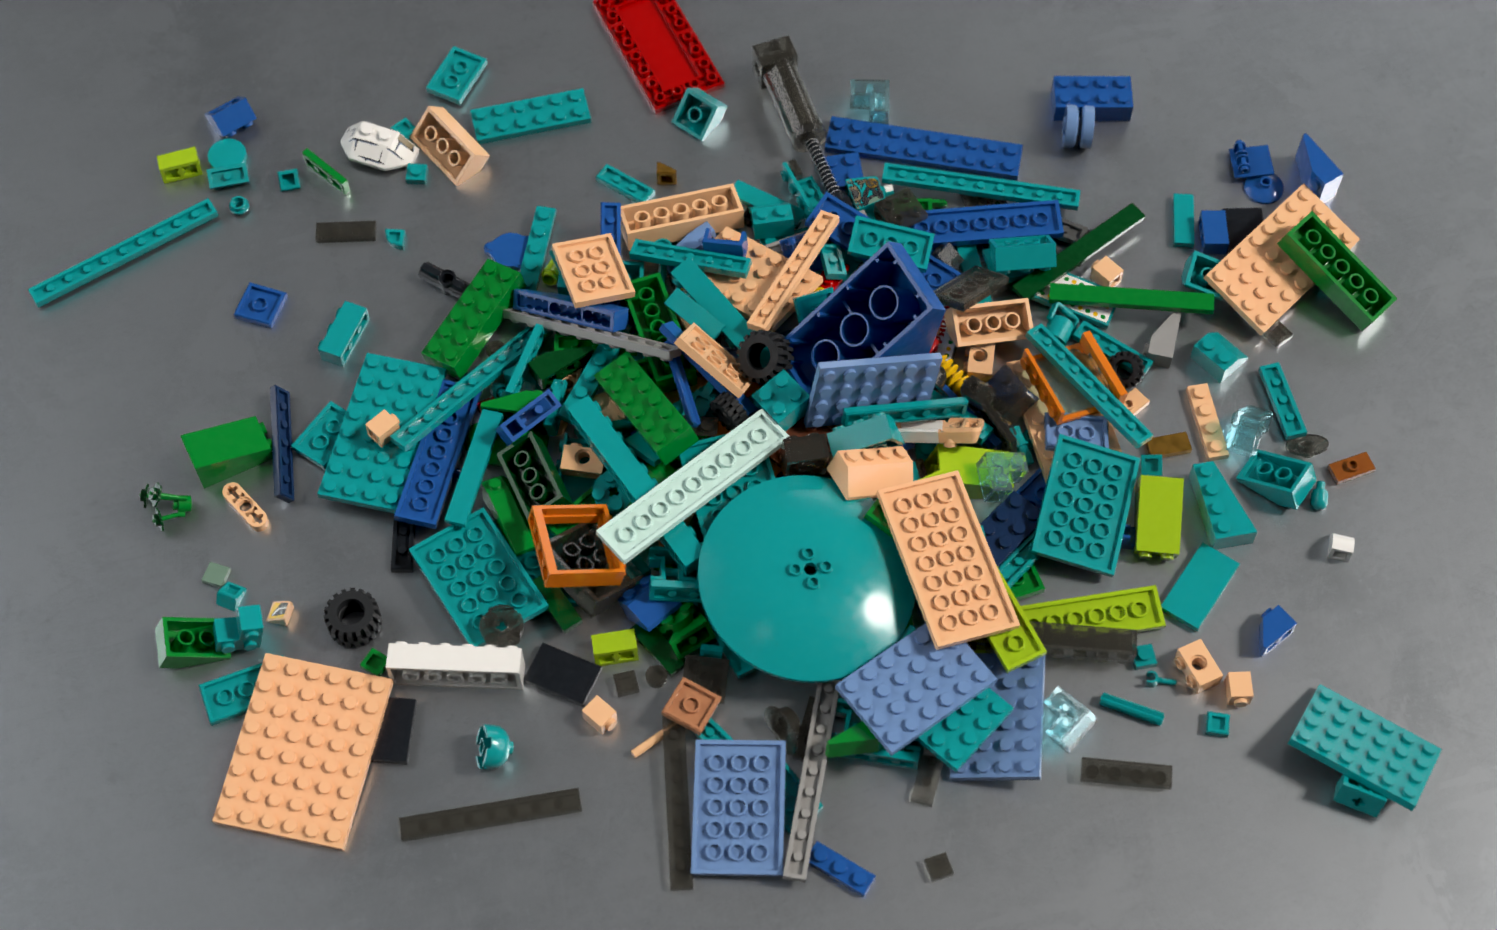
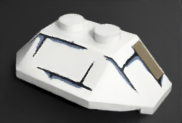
(377, 146)

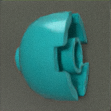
(493, 747)

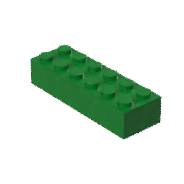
(1337, 271)
(647, 316)
(473, 319)
(646, 408)

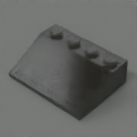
(582, 550)

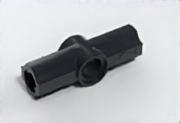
(439, 277)

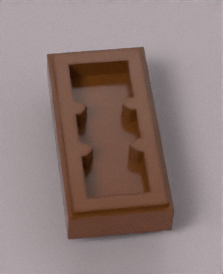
(1351, 468)

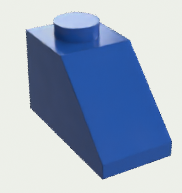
(1274, 628)

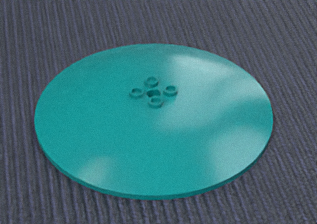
(776, 612)

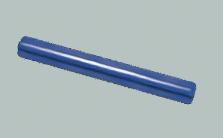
(684, 391)

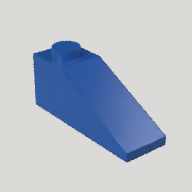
(528, 417)

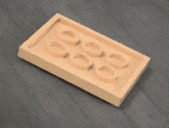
(593, 270)
(713, 359)

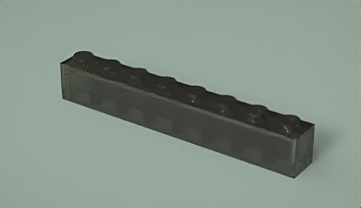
(1079, 642)

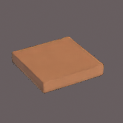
(691, 706)

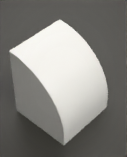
(1341, 547)

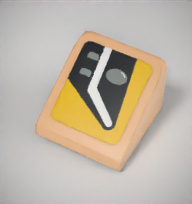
(280, 612)

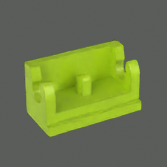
(179, 165)
(615, 647)

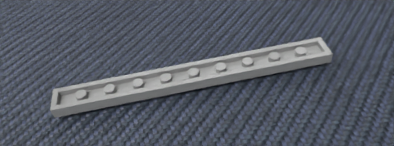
(615, 339)
(811, 782)

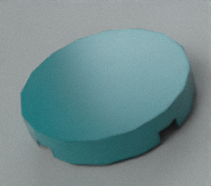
(227, 153)

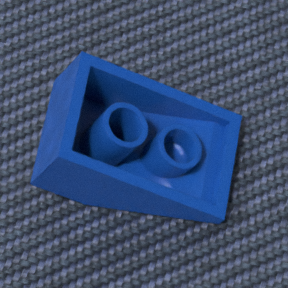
(1317, 169)

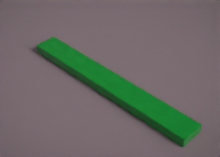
(1132, 298)

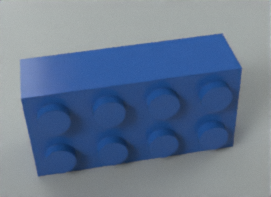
(1108, 95)

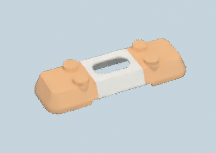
(939, 431)

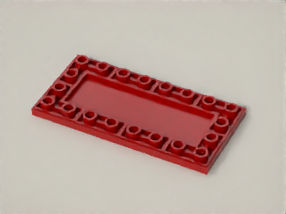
(659, 49)

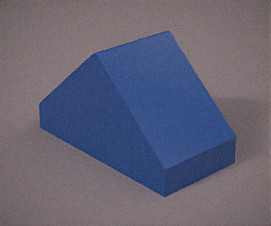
(874, 314)

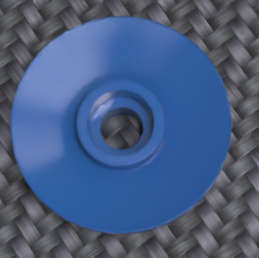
(1264, 193)

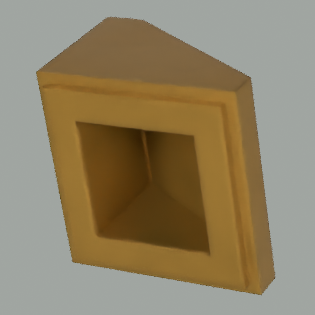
(666, 175)

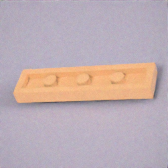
(1207, 422)

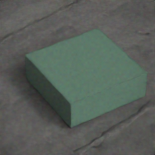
(216, 575)

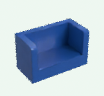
(1213, 232)
(730, 247)

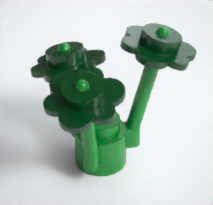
(181, 503)

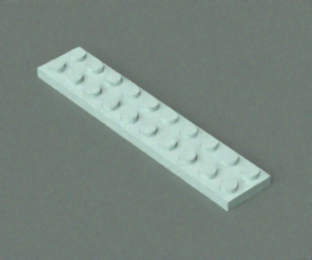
(692, 486)

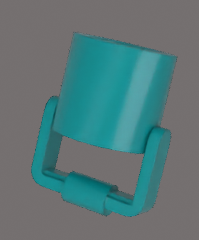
(1059, 325)

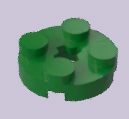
(678, 619)

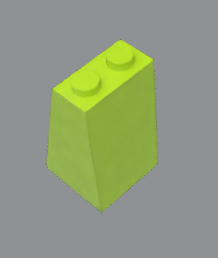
(960, 459)
(1158, 516)

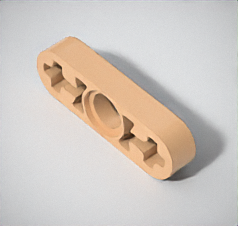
(245, 498)

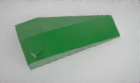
(508, 514)

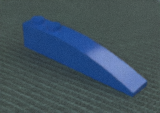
(560, 307)

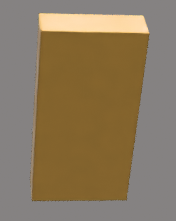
(1169, 445)

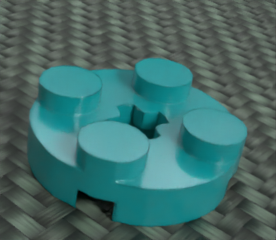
(601, 494)

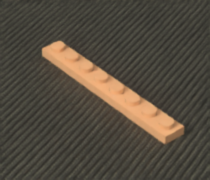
(793, 271)

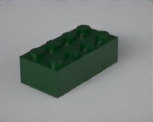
(533, 473)

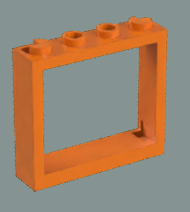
(561, 514)

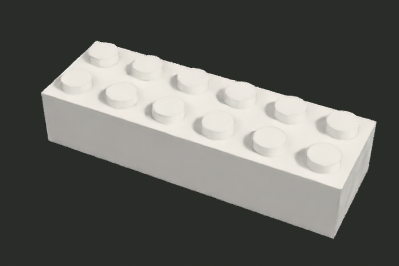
(456, 665)

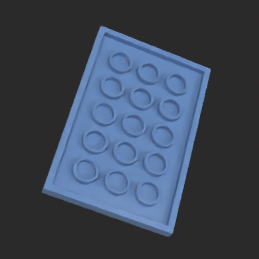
(869, 383)
(913, 687)
(1016, 745)
(738, 808)

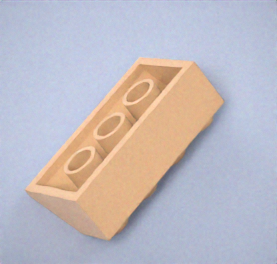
(449, 145)
(989, 322)
(865, 471)

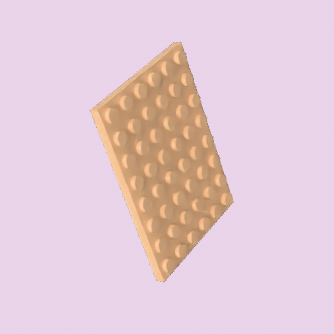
(303, 752)

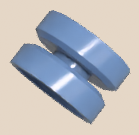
(1078, 126)

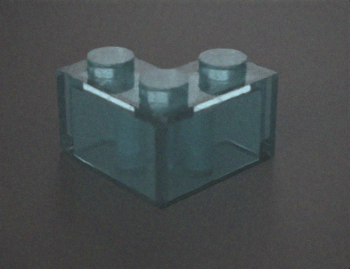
(872, 96)
(1247, 429)
(998, 472)
(1072, 722)

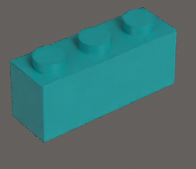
(343, 333)

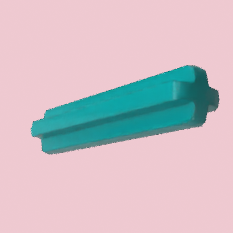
(1132, 708)

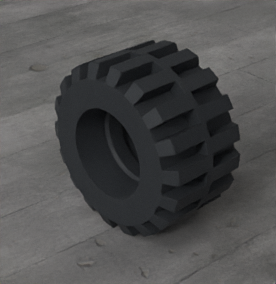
(750, 355)
(346, 603)

